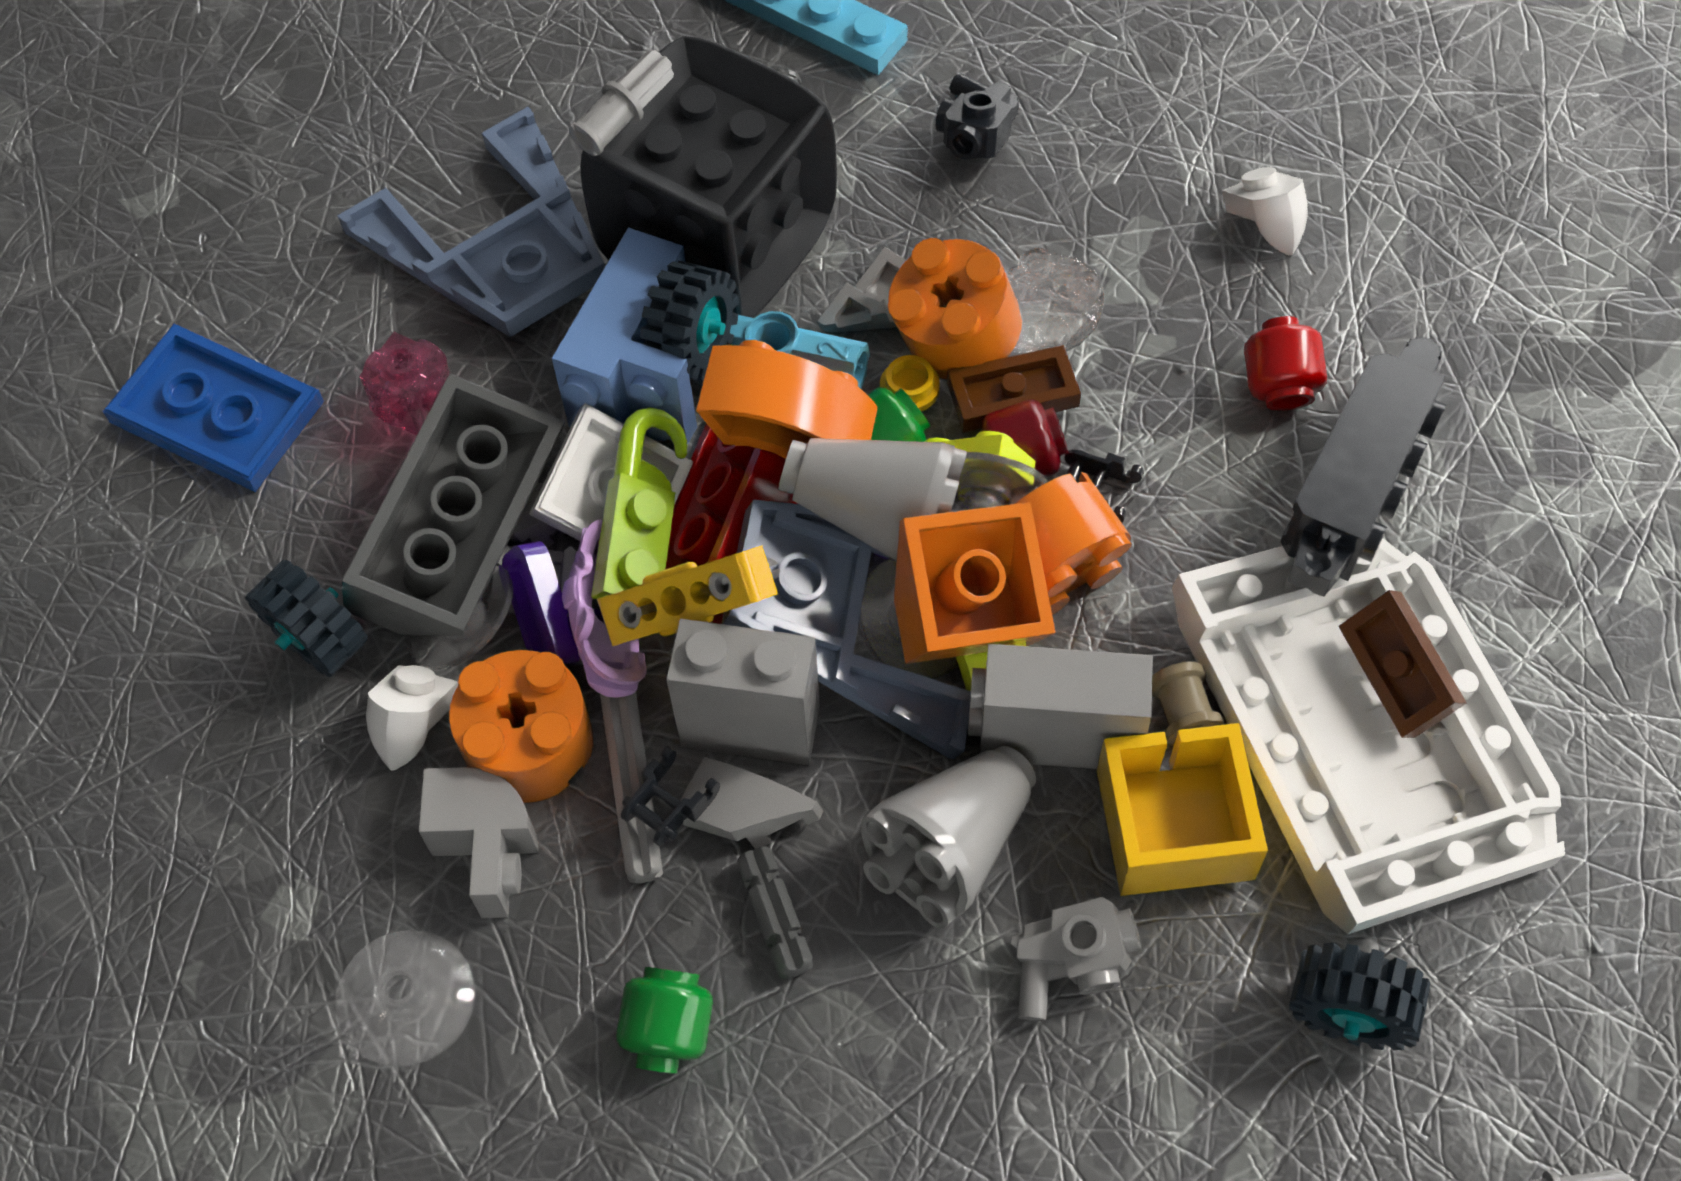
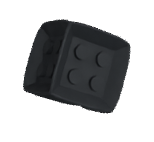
(723, 165)

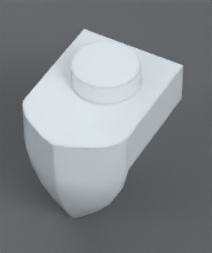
(1275, 204)
(404, 710)

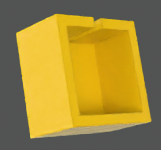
(1183, 822)

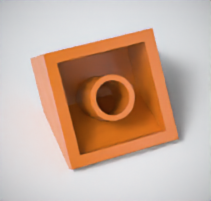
(970, 582)

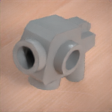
(1079, 941)

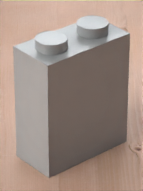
(744, 691)
(1059, 702)

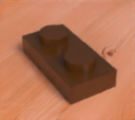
(1010, 380)
(1402, 664)

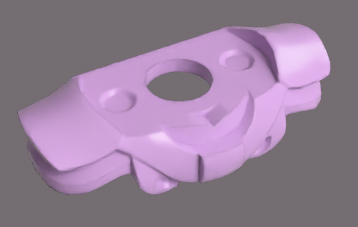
(608, 668)

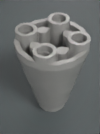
(872, 484)
(947, 832)

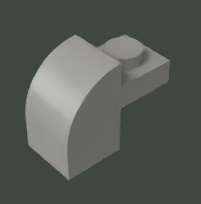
(480, 817)

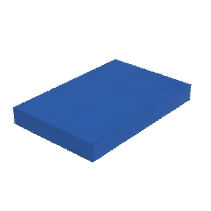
(214, 407)

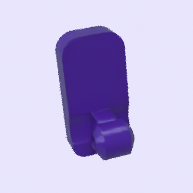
(540, 603)

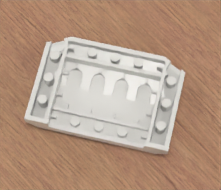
(1368, 813)

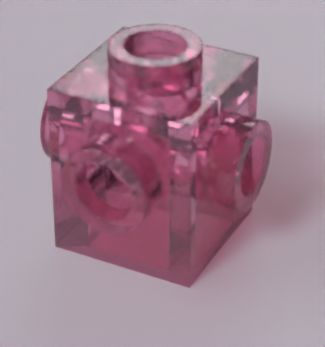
(404, 381)

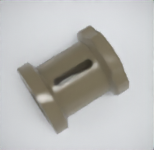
(1184, 698)

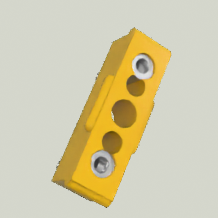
(688, 594)

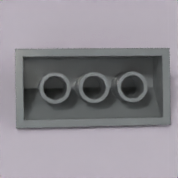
(449, 512)

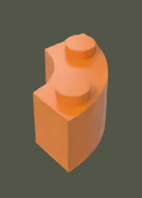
(776, 397)

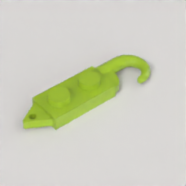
(636, 508)

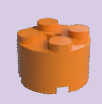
(954, 305)
(1076, 536)
(530, 692)

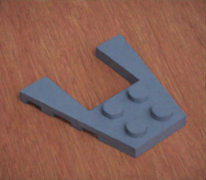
(511, 268)
(821, 598)

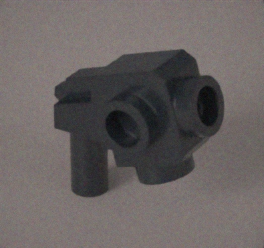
(978, 119)

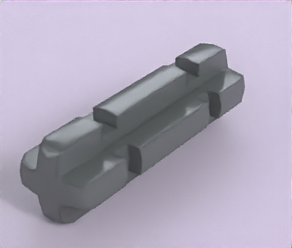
(775, 913)

